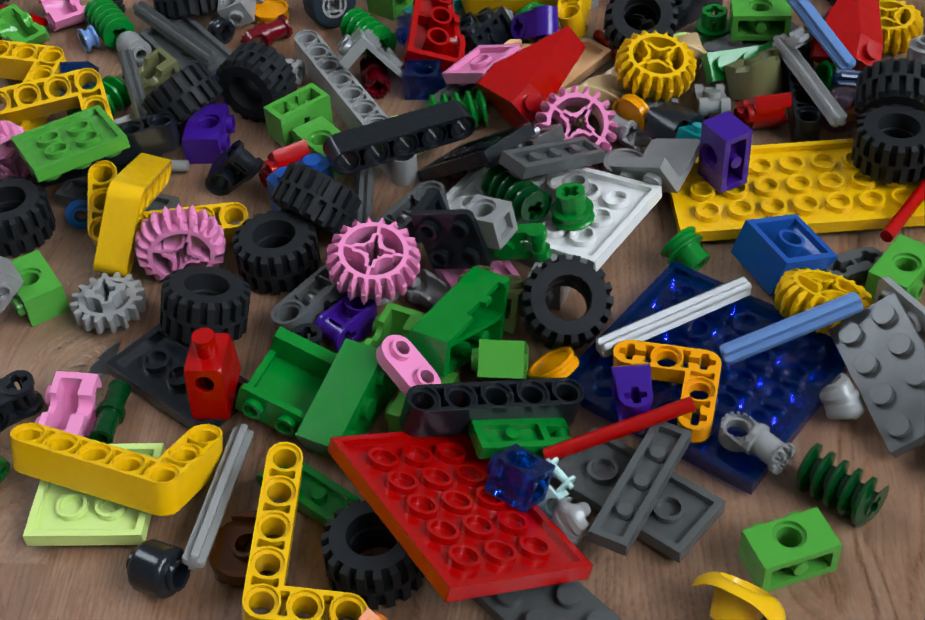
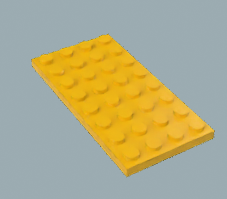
(790, 179)

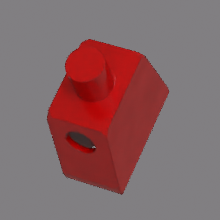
(212, 358)

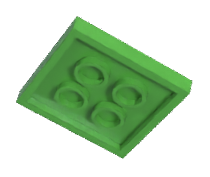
(70, 143)

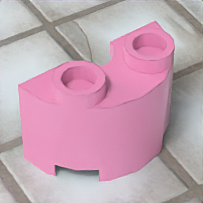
(63, 13)
(71, 402)

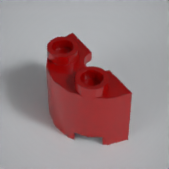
(764, 110)
(282, 157)

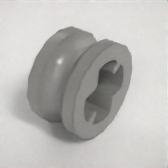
(298, 69)

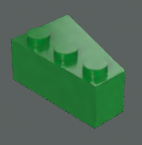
(460, 318)
(348, 399)

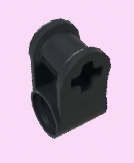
(232, 169)
(12, 400)

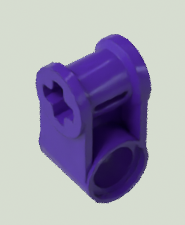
(535, 23)
(348, 320)
(632, 390)

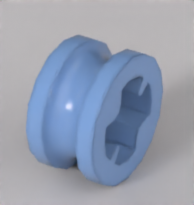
(88, 38)

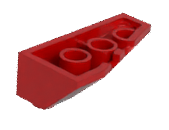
(858, 28)
(434, 33)
(529, 76)

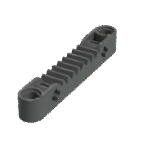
(302, 308)

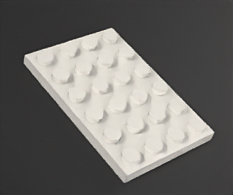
(617, 202)

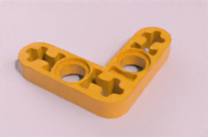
(691, 377)

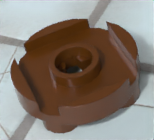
(225, 559)

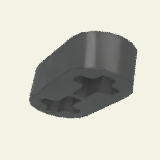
(855, 263)

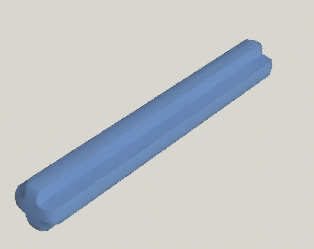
(823, 34)
(791, 328)

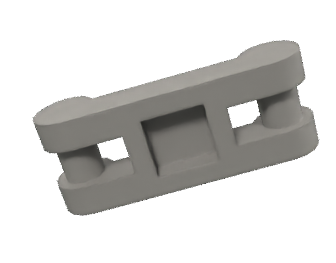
(711, 99)

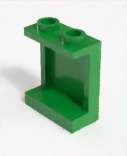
(285, 382)

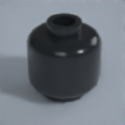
(157, 569)

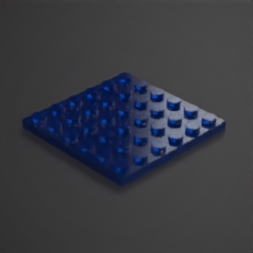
(771, 387)

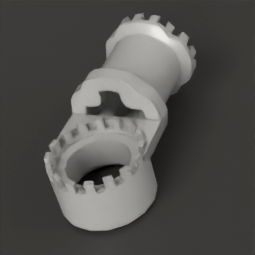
(630, 134)
(757, 441)

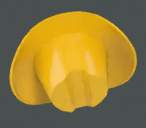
(739, 599)

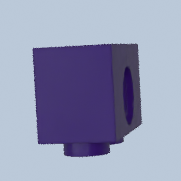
(208, 134)
(724, 151)

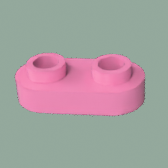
(404, 363)

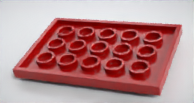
(447, 523)

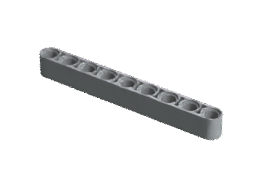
(348, 98)

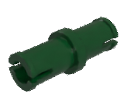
(110, 411)

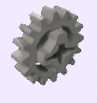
(108, 302)

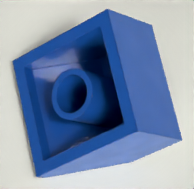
(777, 245)

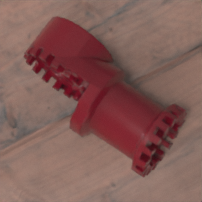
(270, 31)
(374, 74)

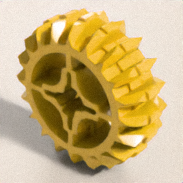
(899, 25)
(655, 65)
(808, 288)

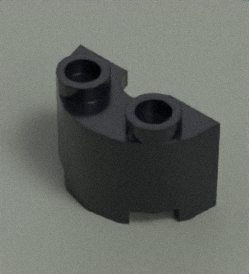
(667, 118)

